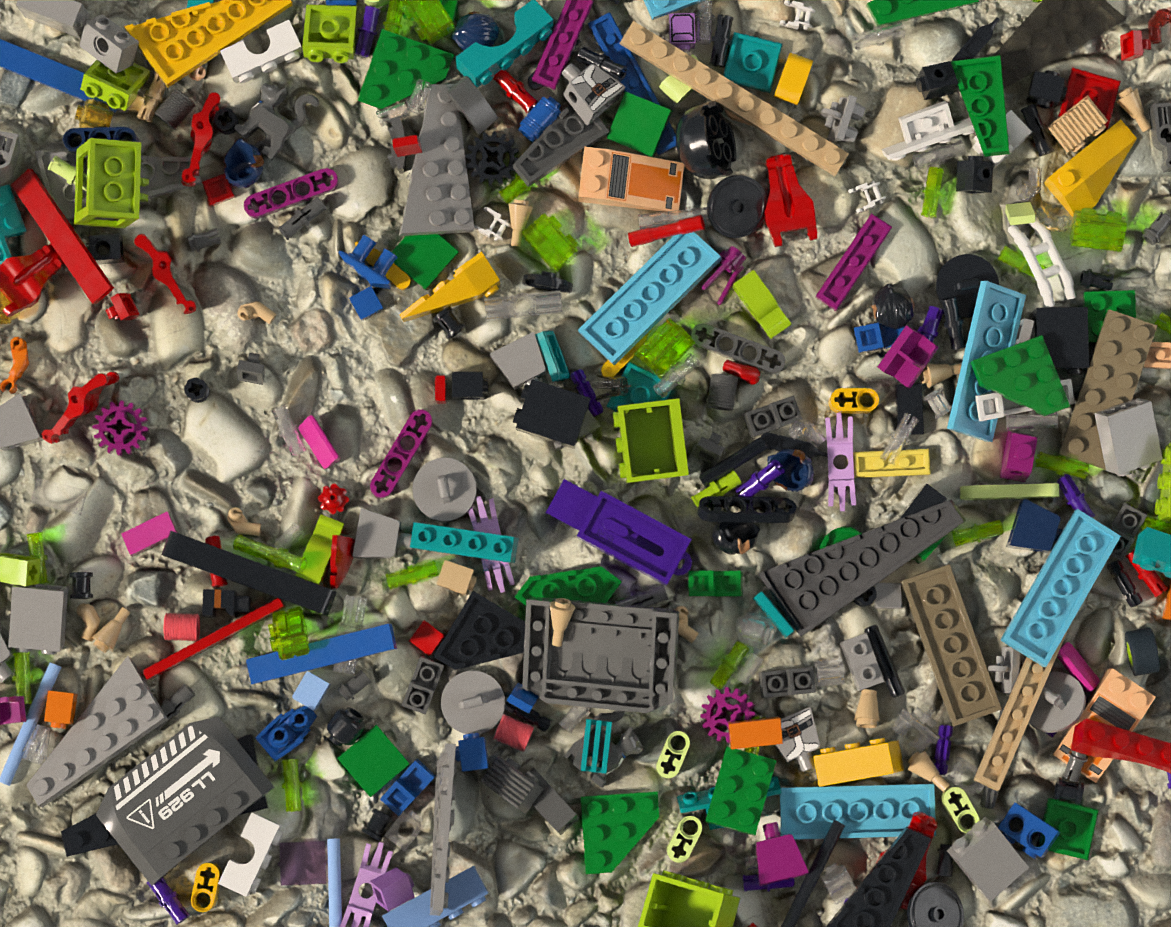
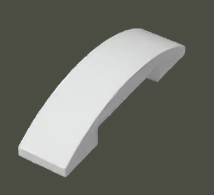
(994, 405)

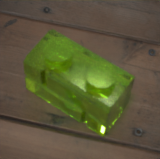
(430, 18)
(1098, 230)
(550, 242)
(664, 348)
(289, 633)

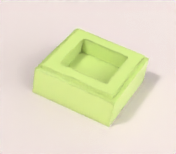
(1020, 213)

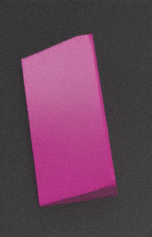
(319, 442)
(148, 534)
(1077, 667)

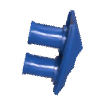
(376, 274)
(286, 732)

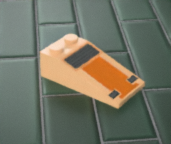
(630, 180)
(1112, 702)

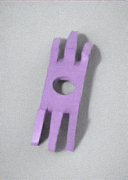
(835, 447)
(490, 526)
(358, 904)

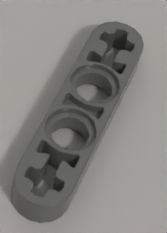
(736, 352)

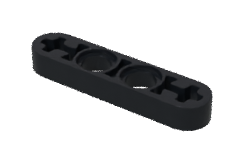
(747, 513)

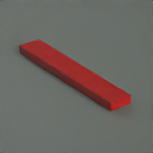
(62, 236)
(213, 639)

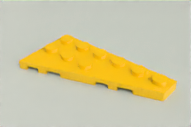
(197, 34)

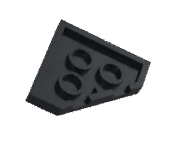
(481, 635)

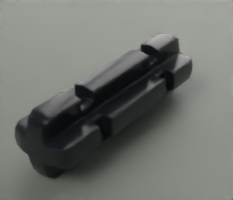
(1124, 583)
(532, 718)

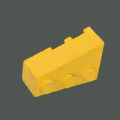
(858, 762)

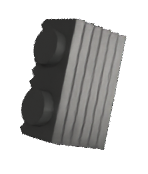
(511, 784)

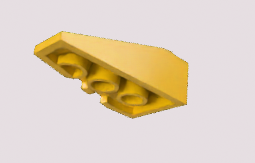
(1089, 172)
(469, 283)

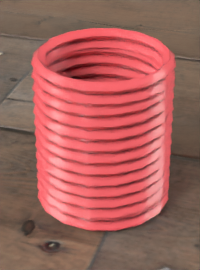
(181, 627)
(513, 733)

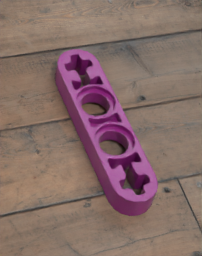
(289, 189)
(398, 452)

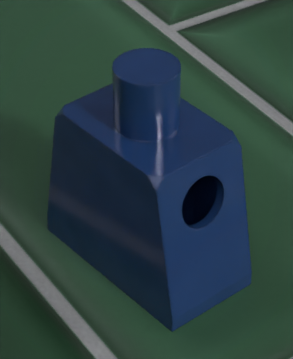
(1034, 528)

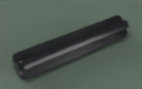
(733, 461)
(884, 661)

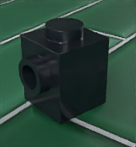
(936, 80)
(1046, 89)
(974, 176)

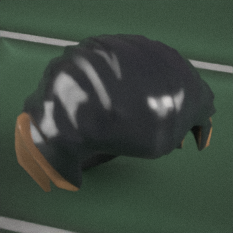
(893, 307)
(735, 536)

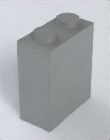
(61, 15)
(1128, 436)
(38, 618)
(987, 858)

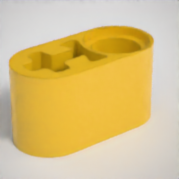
(793, 78)
(847, 394)
(201, 879)

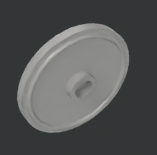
(444, 489)
(473, 702)
(1059, 703)

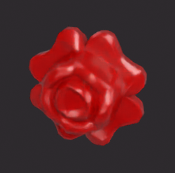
(333, 499)

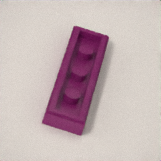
(562, 42)
(853, 262)

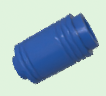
(539, 118)

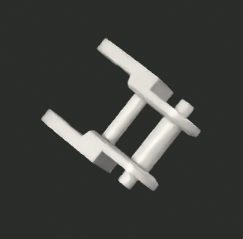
(799, 7)
(871, 203)
(488, 232)

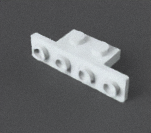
(926, 128)

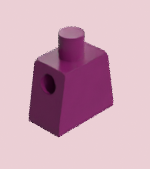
(1018, 456)
(778, 857)

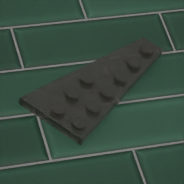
(1053, 32)

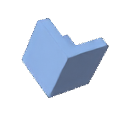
(311, 691)

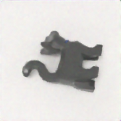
(271, 122)
(627, 744)

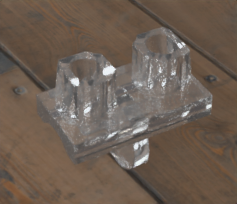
(906, 721)

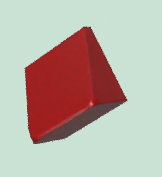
(427, 638)

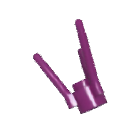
(731, 261)

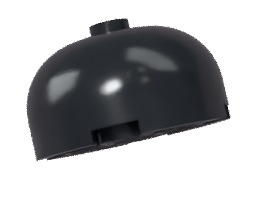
(698, 144)

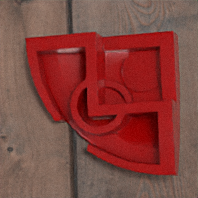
(341, 559)

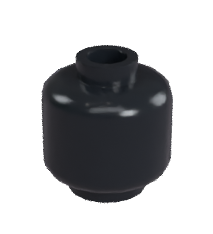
(345, 726)

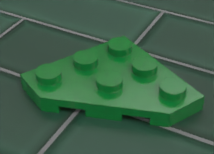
(398, 66)
(1023, 376)
(588, 584)
(615, 826)

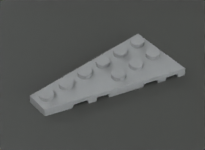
(439, 178)

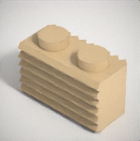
(1078, 124)

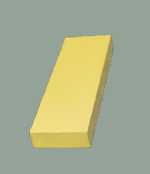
(908, 463)

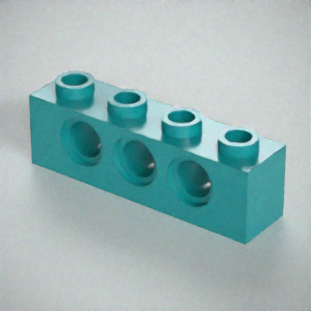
(464, 542)

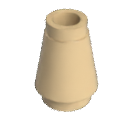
(867, 711)

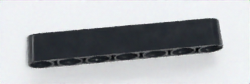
(249, 573)

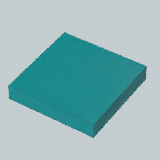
(752, 62)
(640, 390)

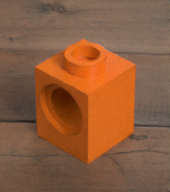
(60, 708)

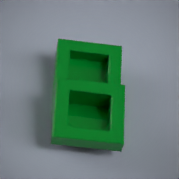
(715, 583)

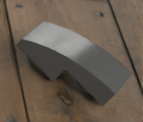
(472, 104)
(396, 131)
(772, 416)
(1126, 525)
(787, 682)
(423, 684)

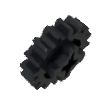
(500, 151)

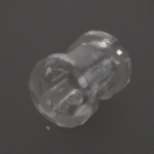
(938, 403)

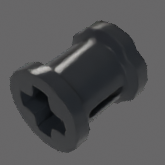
(222, 114)
(449, 322)
(189, 387)
(81, 585)
(860, 601)
(1068, 790)
(377, 824)

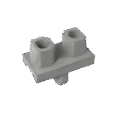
(839, 117)
(1007, 668)

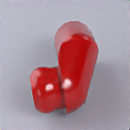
(748, 373)

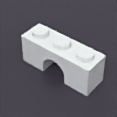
(283, 47)
(263, 834)

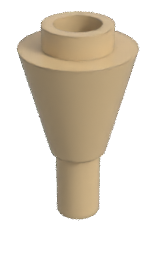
(1132, 104)
(519, 216)
(937, 373)
(561, 613)
(107, 637)
(924, 767)

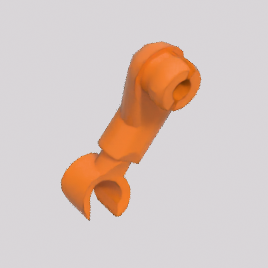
(20, 361)

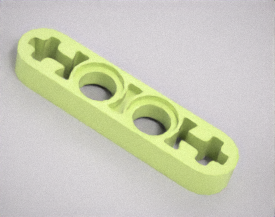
(1010, 491)

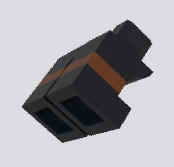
(224, 600)

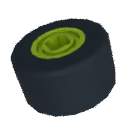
(1142, 651)

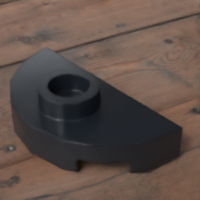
(547, 281)

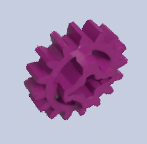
(120, 439)
(718, 719)

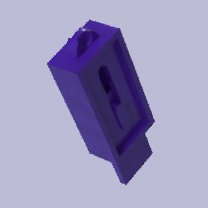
(622, 532)

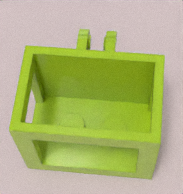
(111, 183)

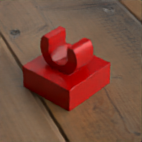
(1133, 45)
(123, 307)

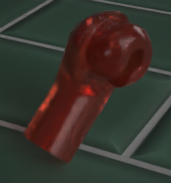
(1155, 24)

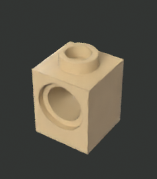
(456, 578)

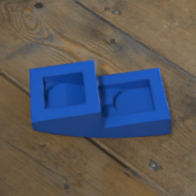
(875, 337)
(408, 787)

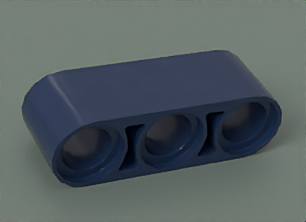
(111, 133)

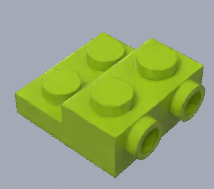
(329, 32)
(115, 88)

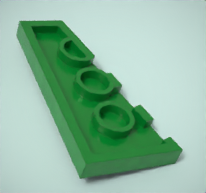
(894, 11)
(983, 95)

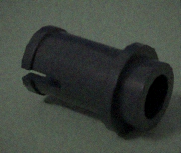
(1095, 279)
(945, 861)

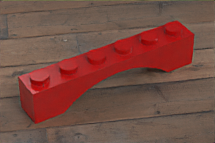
(1116, 743)

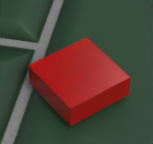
(407, 145)
(218, 189)
(440, 389)

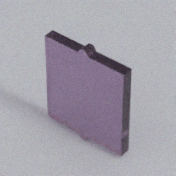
(302, 863)

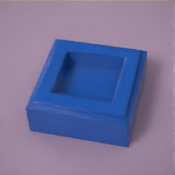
(366, 303)
(522, 699)

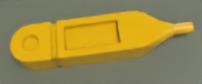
(394, 274)
(610, 370)

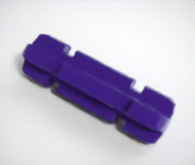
(585, 389)
(943, 748)

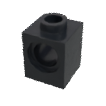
(116, 252)
(468, 385)

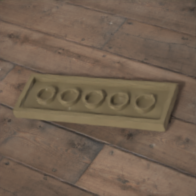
(1107, 383)
(951, 645)

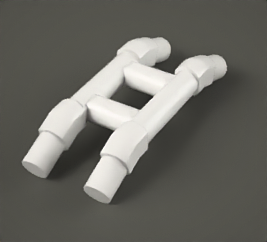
(1042, 274)

